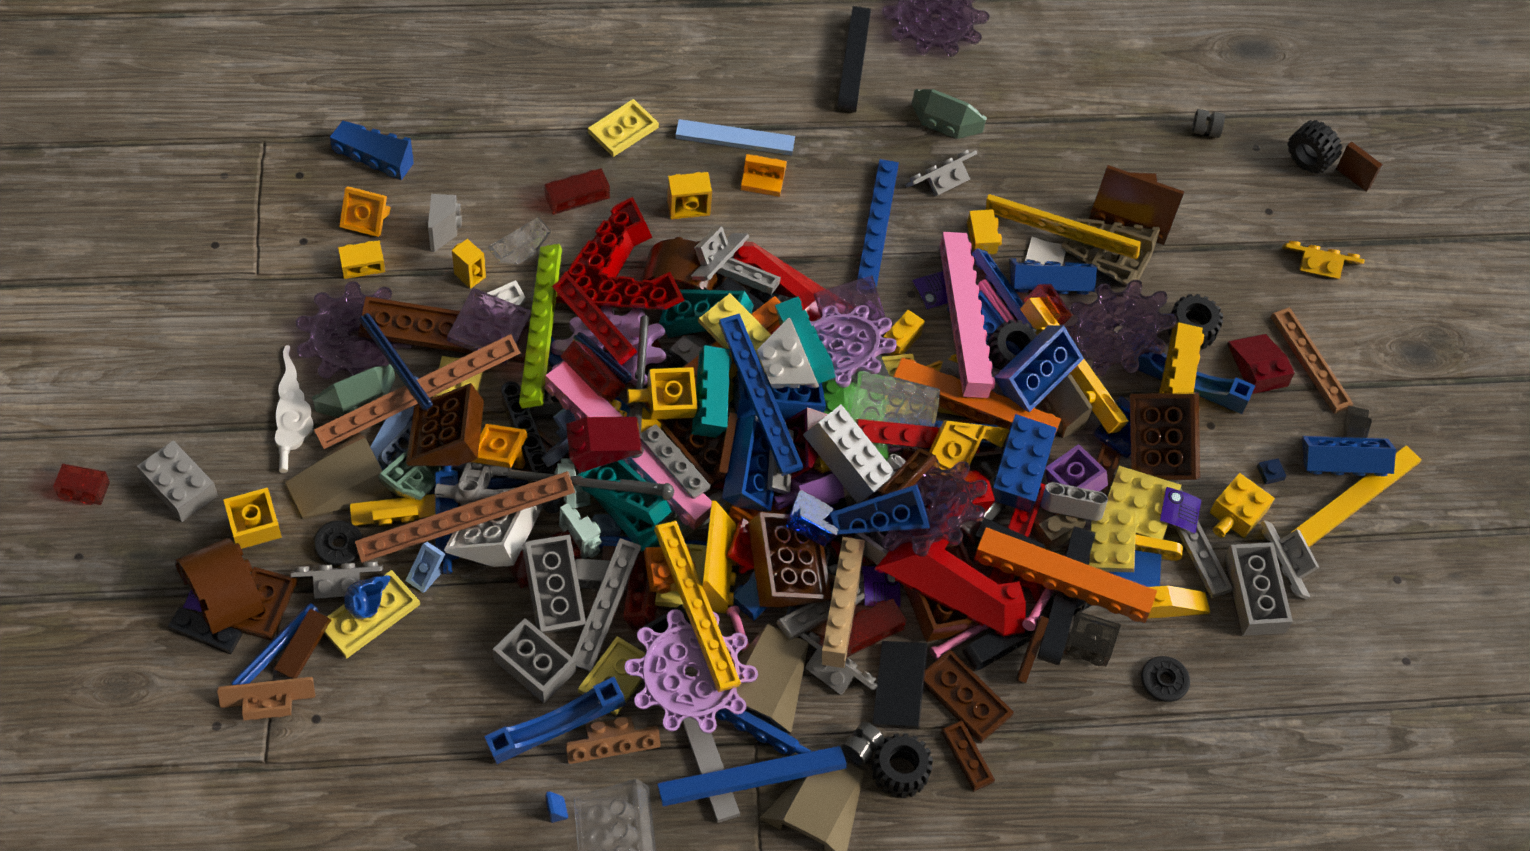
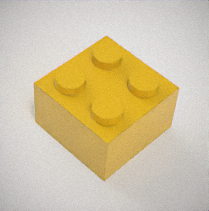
(689, 195)
(252, 518)

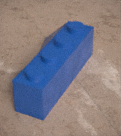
(373, 148)
(1071, 277)
(888, 512)

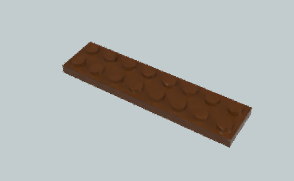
(421, 325)

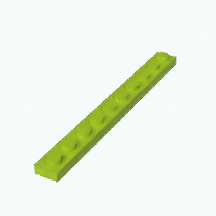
(540, 327)

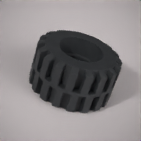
(1314, 146)
(1201, 310)
(1013, 332)
(905, 748)

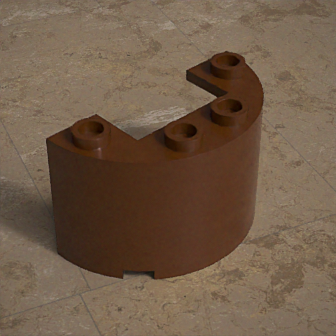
(681, 260)
(221, 584)

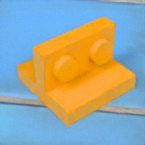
(763, 175)
(363, 211)
(501, 446)

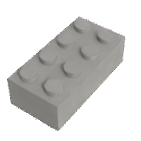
(849, 454)
(553, 584)
(1258, 589)

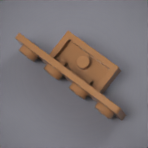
(266, 698)
(612, 739)

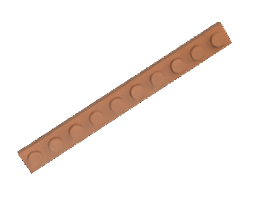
(402, 398)
(465, 516)

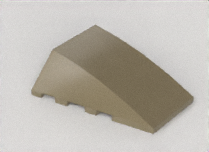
(1113, 264)
(339, 479)
(779, 676)
(820, 807)

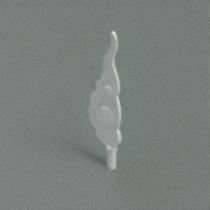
(292, 414)

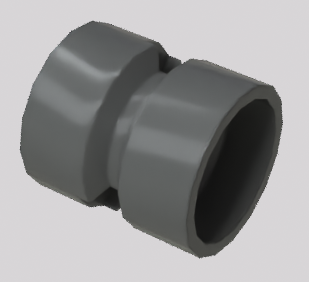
(1214, 126)
(862, 744)

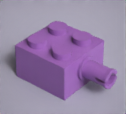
(1078, 470)
(822, 486)

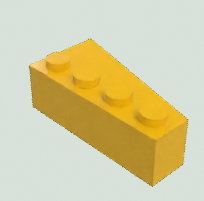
(1182, 359)

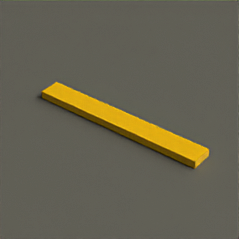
(1063, 226)
(1355, 498)
(697, 606)

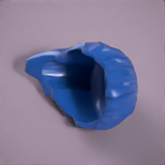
(365, 596)

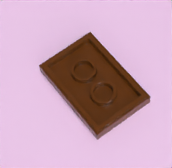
(277, 594)

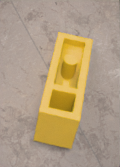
(1178, 601)

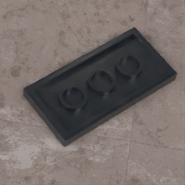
(900, 685)

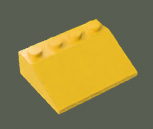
(718, 566)

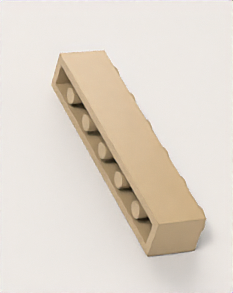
(843, 602)

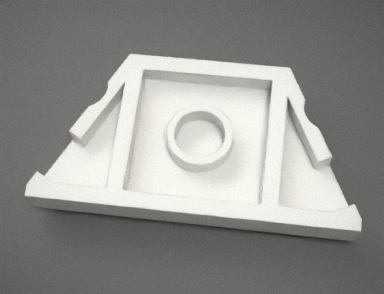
(786, 359)

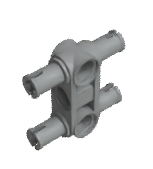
(472, 483)

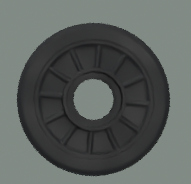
(331, 531)
(1161, 691)

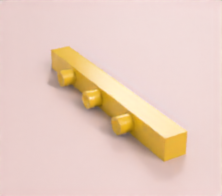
(1101, 401)

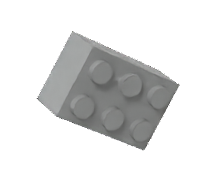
(177, 481)
(534, 660)

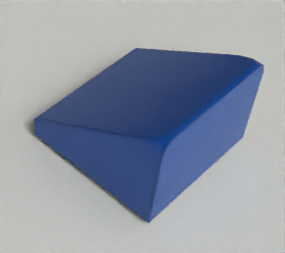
(556, 807)

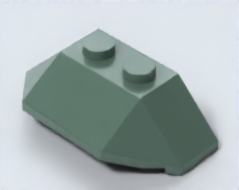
(947, 114)
(354, 391)
(407, 480)

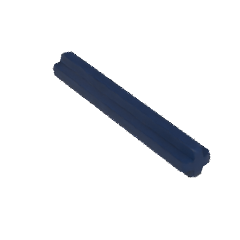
(623, 374)

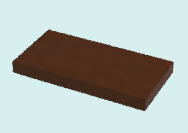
(966, 696)

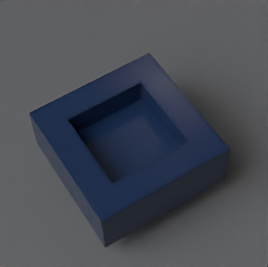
(1271, 471)

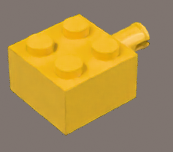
(669, 393)
(1240, 507)

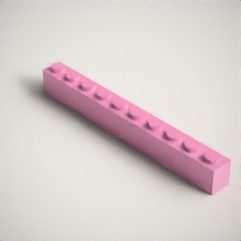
(966, 316)
(584, 402)

